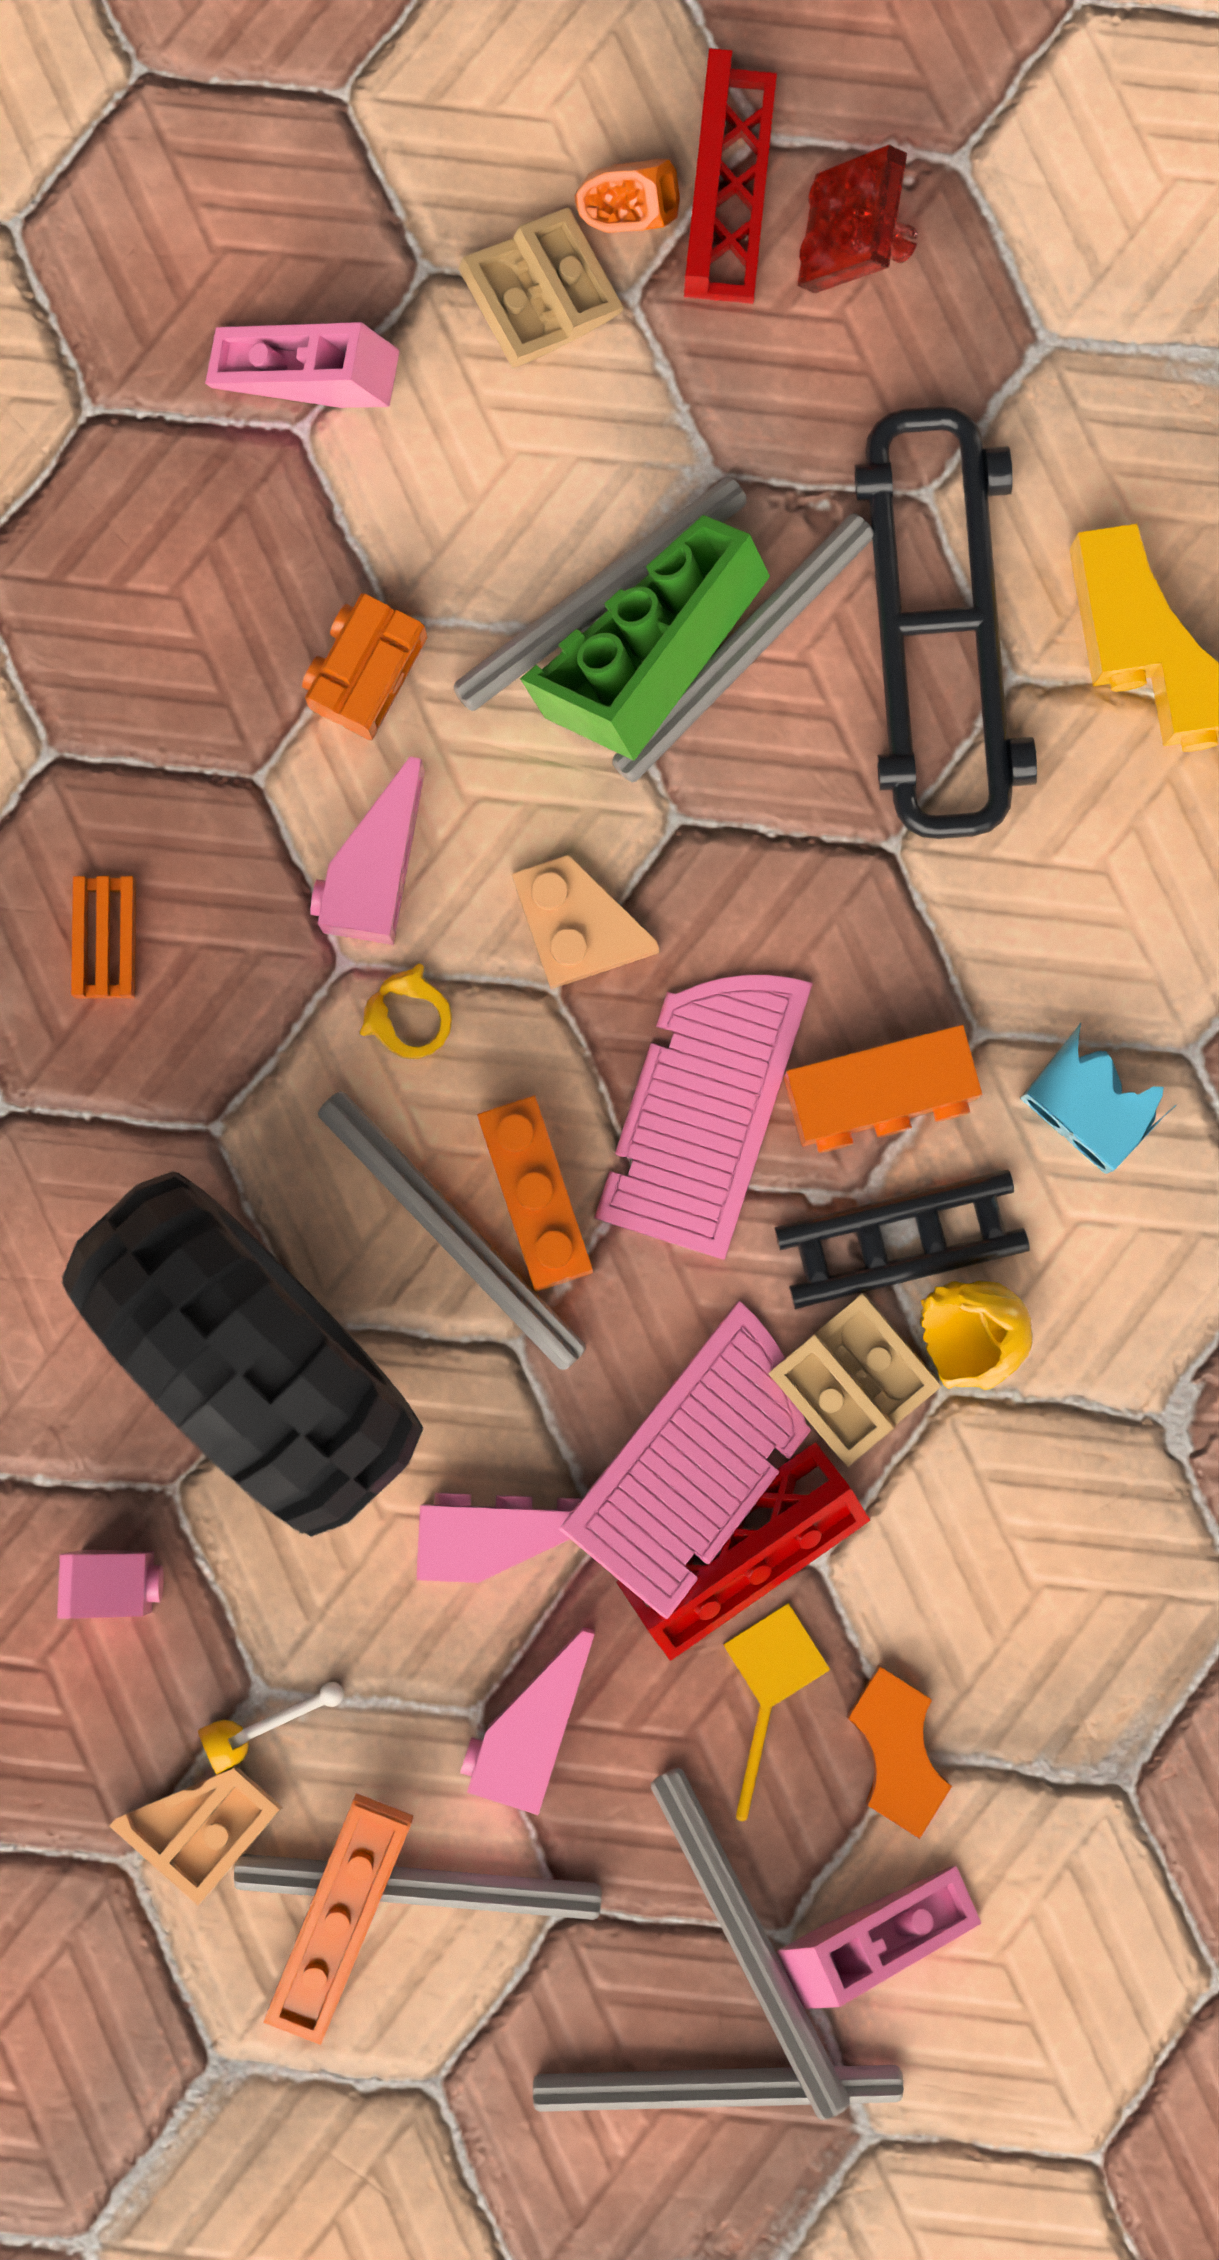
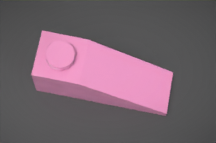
(305, 363)
(371, 867)
(525, 1738)
(878, 1940)

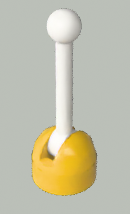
(228, 1742)

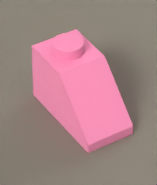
(108, 1584)

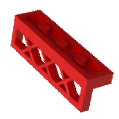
(708, 172)
(759, 1559)

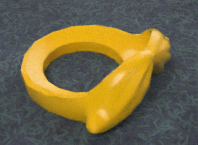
(412, 985)

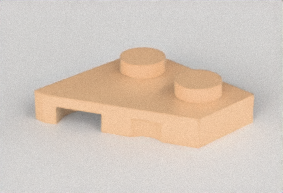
(577, 923)
(200, 1830)

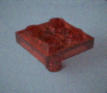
(855, 221)

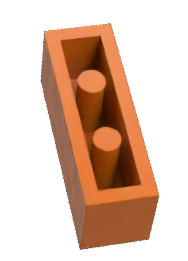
(883, 1088)
(535, 1193)

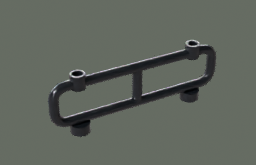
(1007, 760)

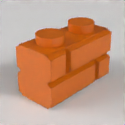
(364, 665)

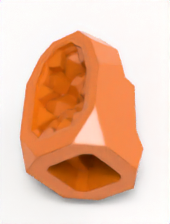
(630, 196)

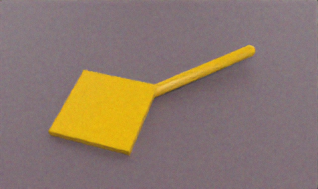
(775, 1662)

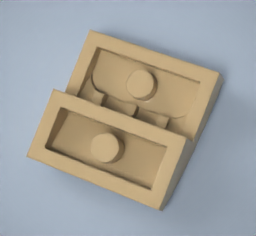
(540, 287)
(855, 1379)

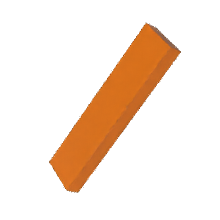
(338, 1918)

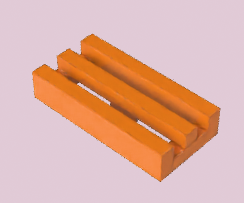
(79, 972)

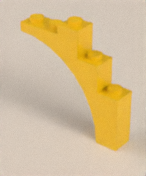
(1138, 636)

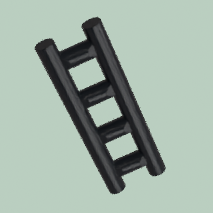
(880, 1271)

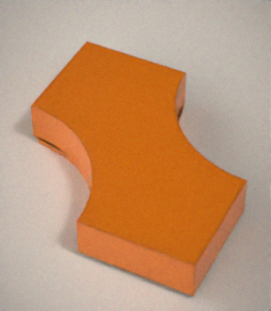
(904, 1780)

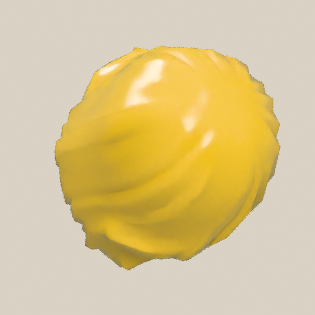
(975, 1333)

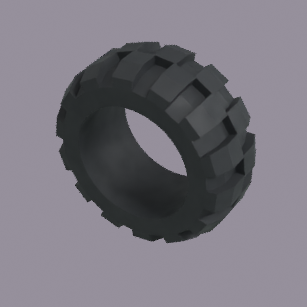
(240, 1355)

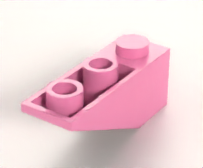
(480, 1541)

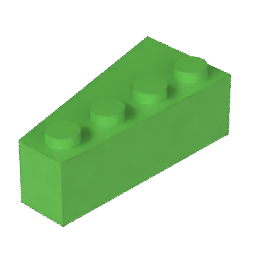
(652, 641)

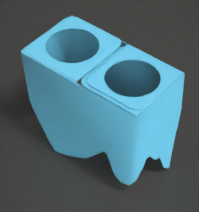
(1087, 1105)

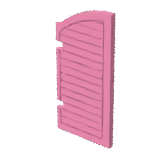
(704, 1110)
(691, 1466)

